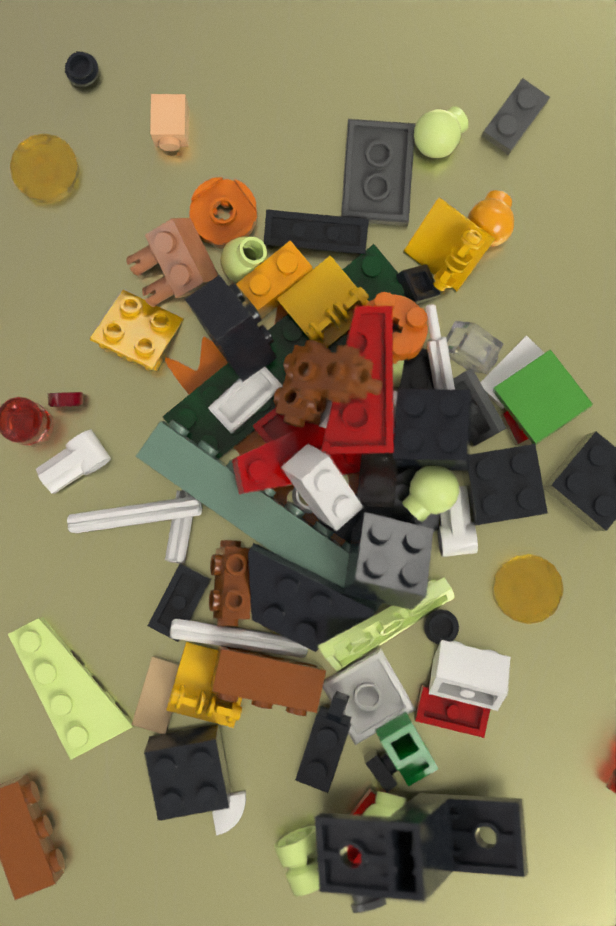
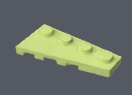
(380, 628)
(72, 698)

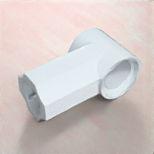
(82, 456)
(456, 531)

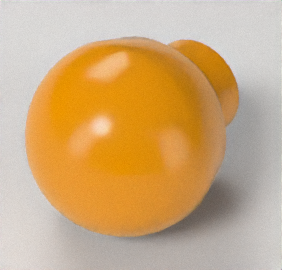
(494, 216)

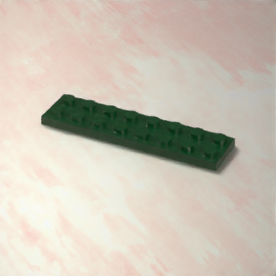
(367, 271)

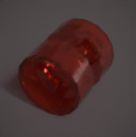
(25, 422)

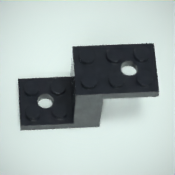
(420, 846)

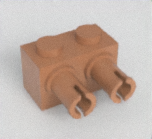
(181, 258)

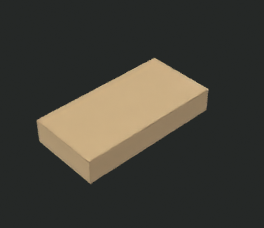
(155, 694)

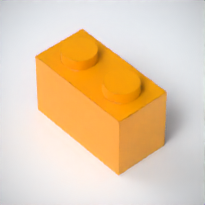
(274, 278)

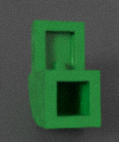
(406, 749)

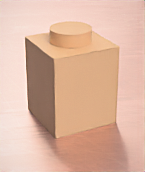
(169, 121)

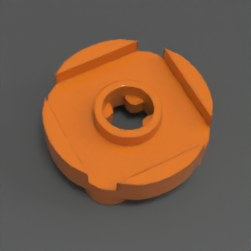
(225, 193)
(410, 320)

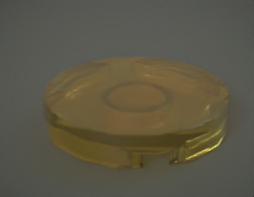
(44, 168)
(527, 588)

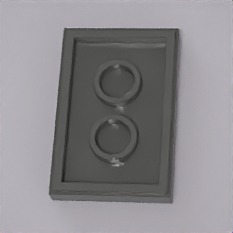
(378, 171)

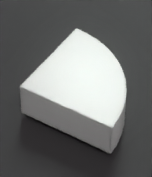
(228, 818)

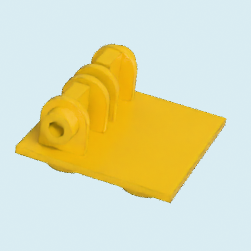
(448, 245)
(323, 302)
(137, 330)
(192, 689)

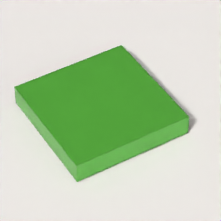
(542, 397)

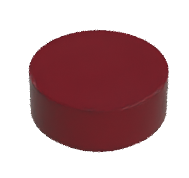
(65, 399)

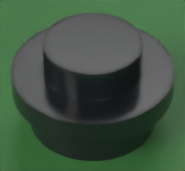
(81, 69)
(441, 626)

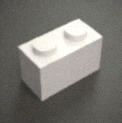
(322, 487)
(470, 675)

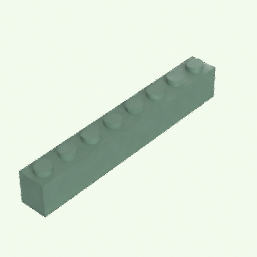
(255, 513)

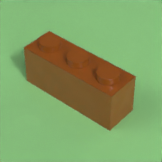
(267, 680)
(26, 840)

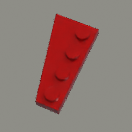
(367, 422)
(262, 466)

